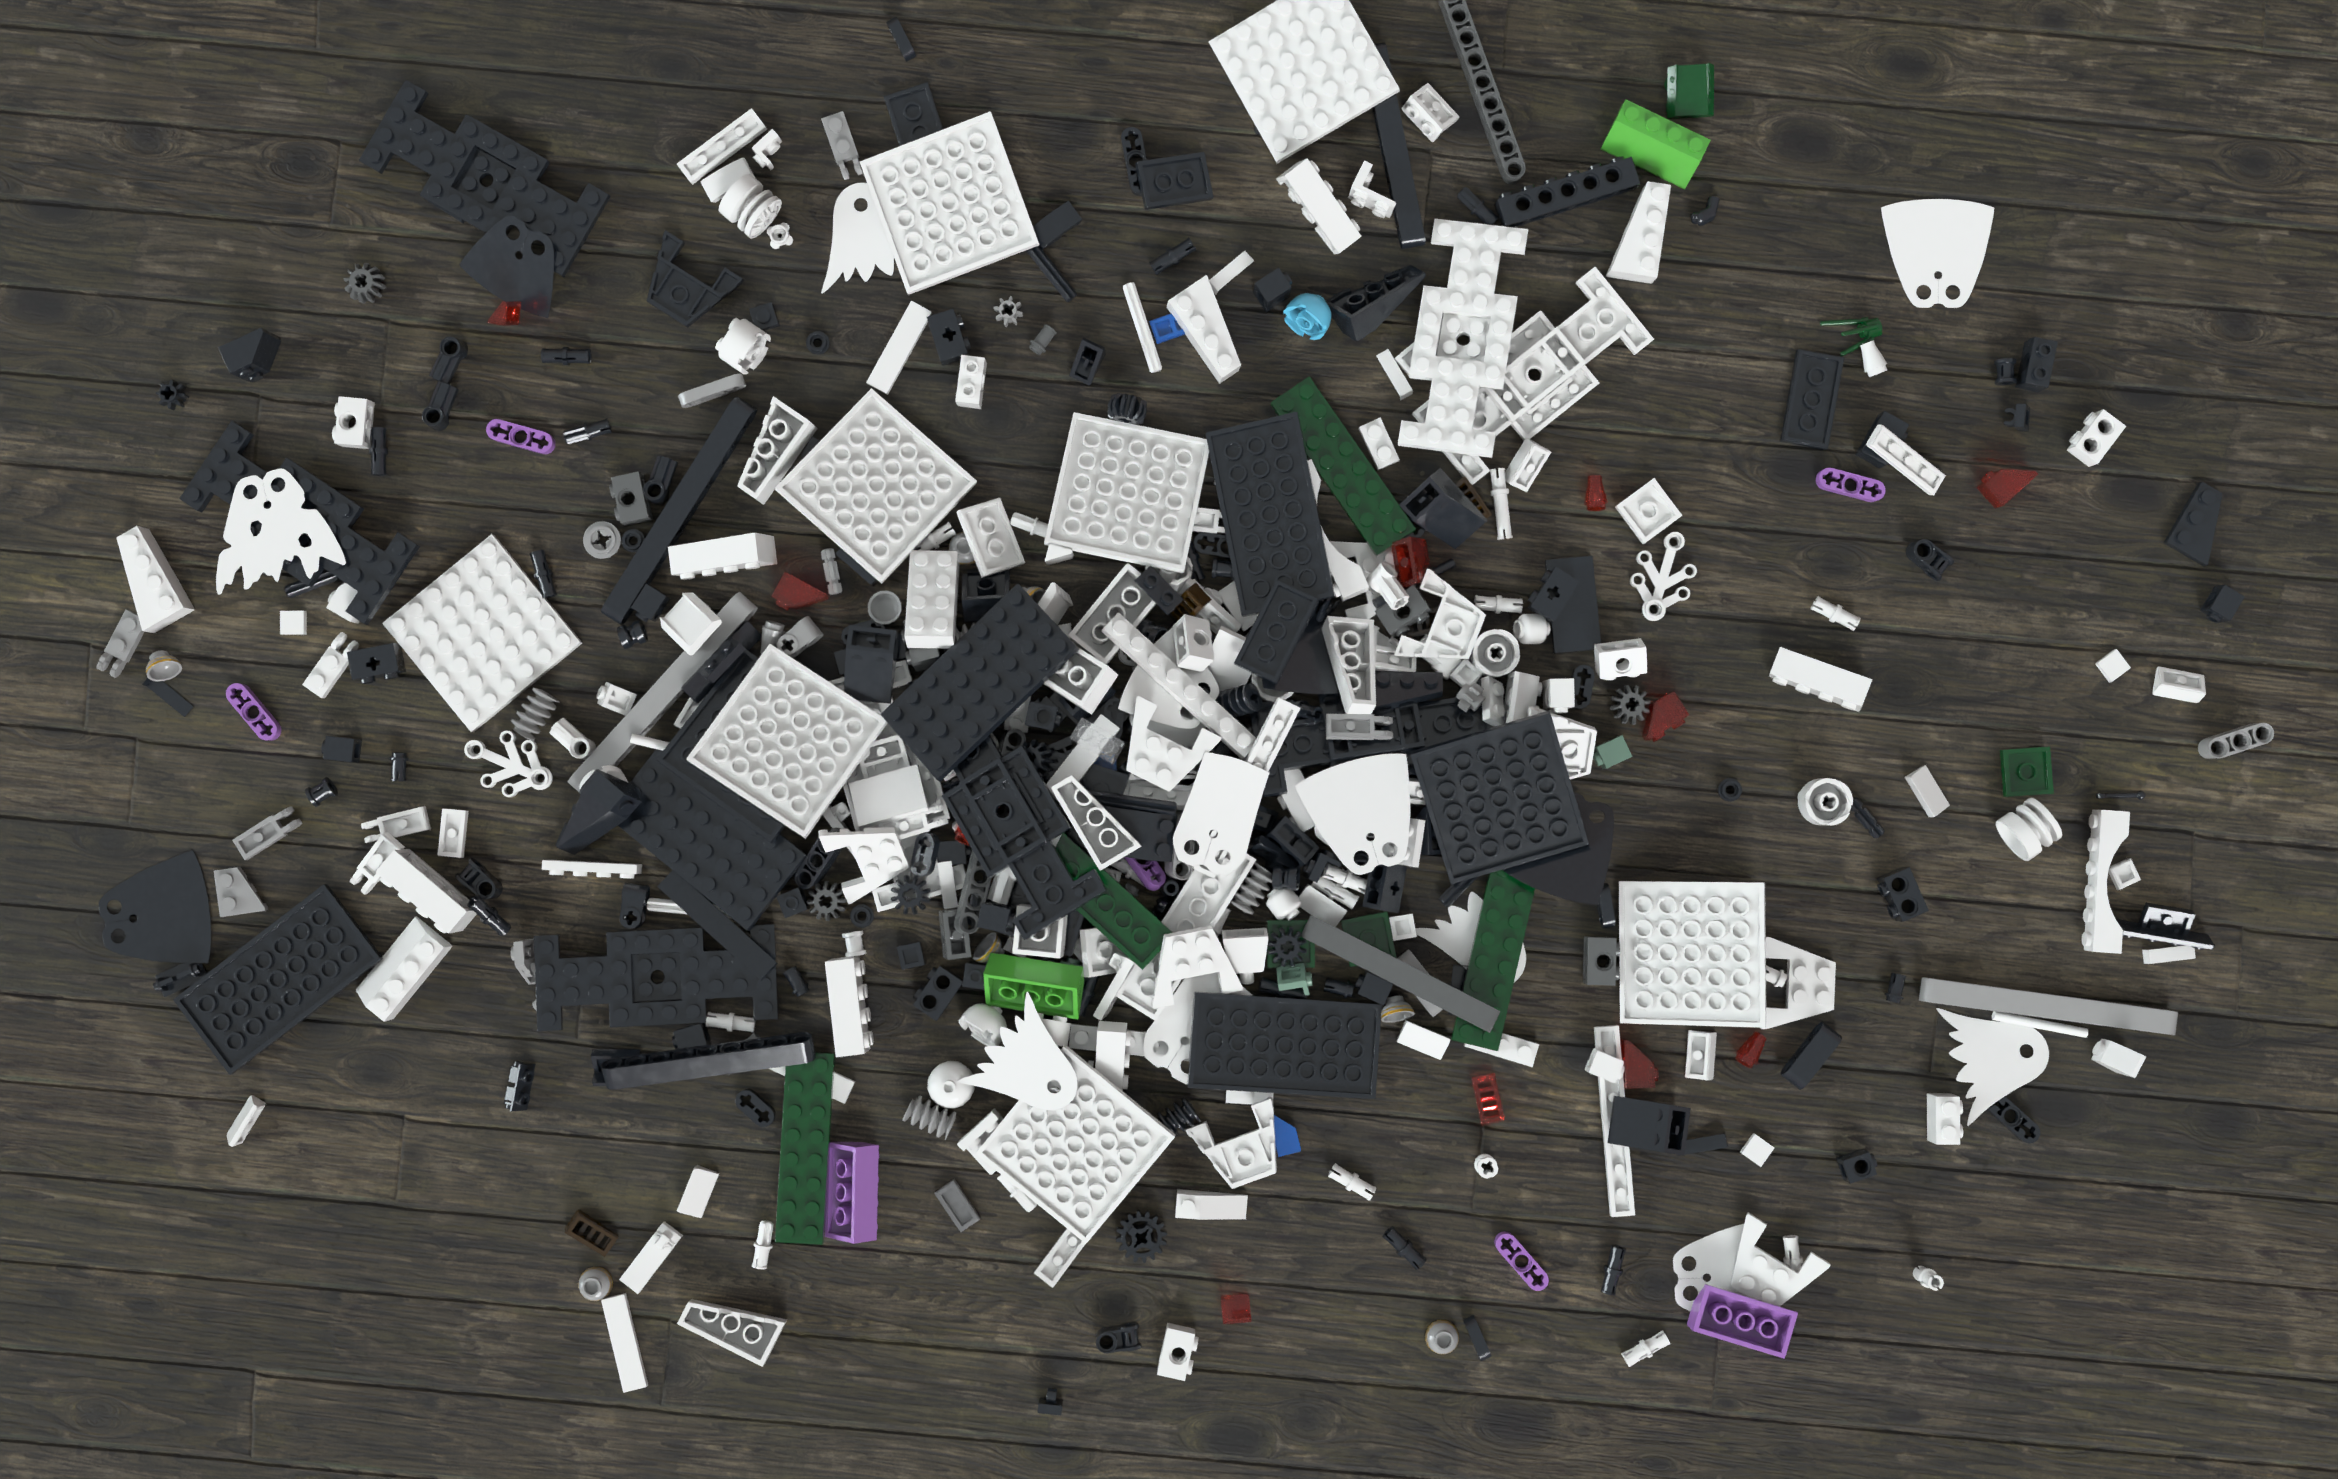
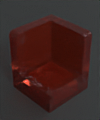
(1235, 1308)

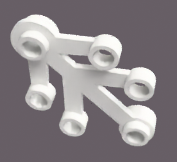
(1662, 580)
(513, 765)

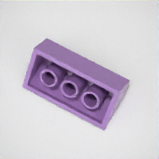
(852, 1192)
(1742, 1320)

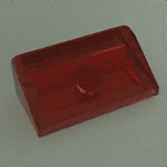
(506, 314)

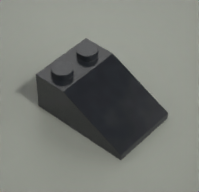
(1150, 829)

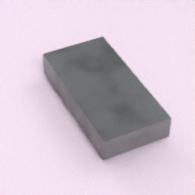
(957, 1205)

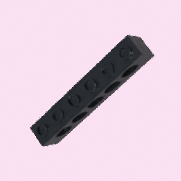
(1621, 168)

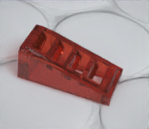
(1496, 1097)

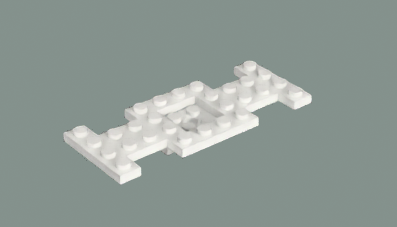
(1468, 310)
(1559, 357)
(891, 754)

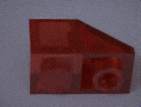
(1663, 714)

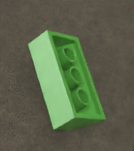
(1655, 144)
(1051, 985)

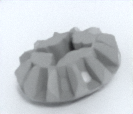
(592, 536)

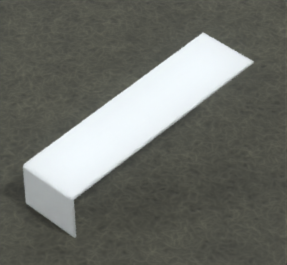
(1230, 271)
(1395, 374)
(947, 885)
(2168, 954)

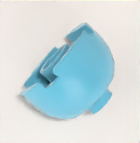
(1308, 315)

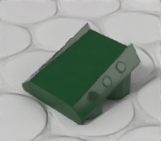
(1690, 91)

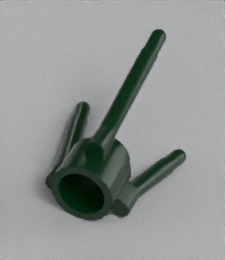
(1866, 329)

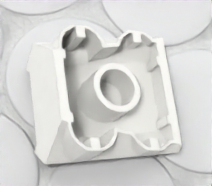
(1055, 602)
(690, 622)

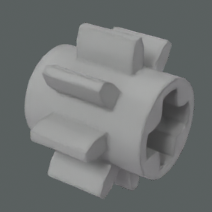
(1011, 306)
(1470, 697)

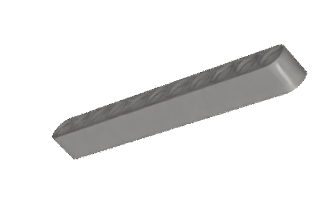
(663, 692)
(2048, 1006)

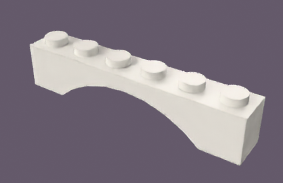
(1345, 574)
(2101, 928)

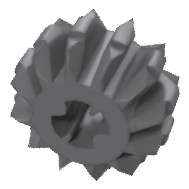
(357, 277)
(1624, 698)
(828, 892)

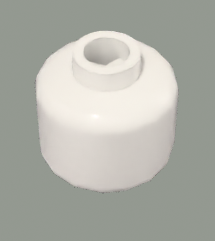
(1531, 629)
(1283, 903)

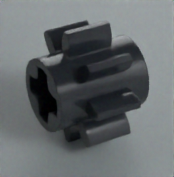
(172, 401)

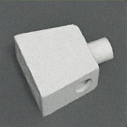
(1246, 951)

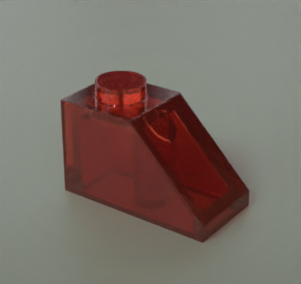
(2004, 484)
(1410, 560)
(796, 593)
(1638, 1070)

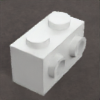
(1944, 1118)

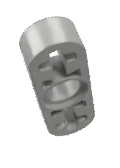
(712, 390)

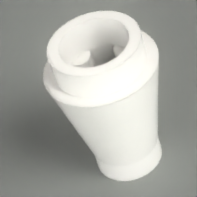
(1872, 359)

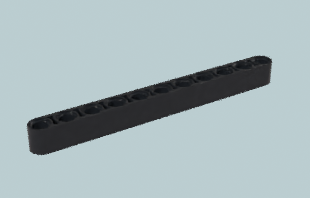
(679, 509)

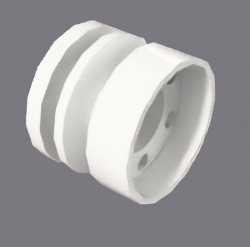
(750, 206)
(2029, 829)

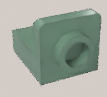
(1294, 977)

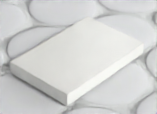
(990, 537)
(1226, 648)
(888, 796)

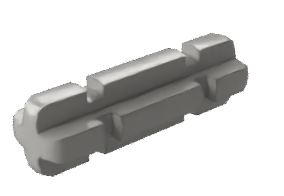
(831, 571)

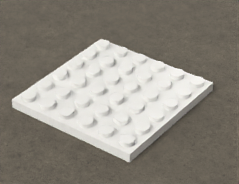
(1303, 70)
(949, 203)
(876, 485)
(1128, 492)
(482, 633)
(787, 740)
(1692, 953)
(1080, 1156)

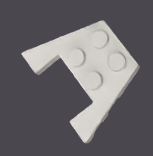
(1368, 562)
(1453, 627)
(1576, 742)
(1158, 757)
(877, 855)
(1191, 955)
(1808, 984)
(1246, 1155)
(1766, 1277)

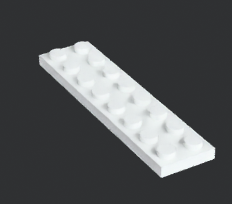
(1196, 906)

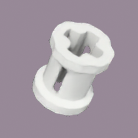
(854, 943)
(1486, 1173)

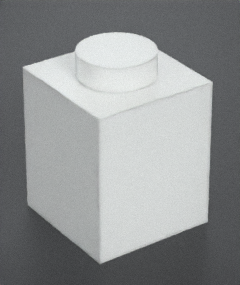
(1605, 1066)

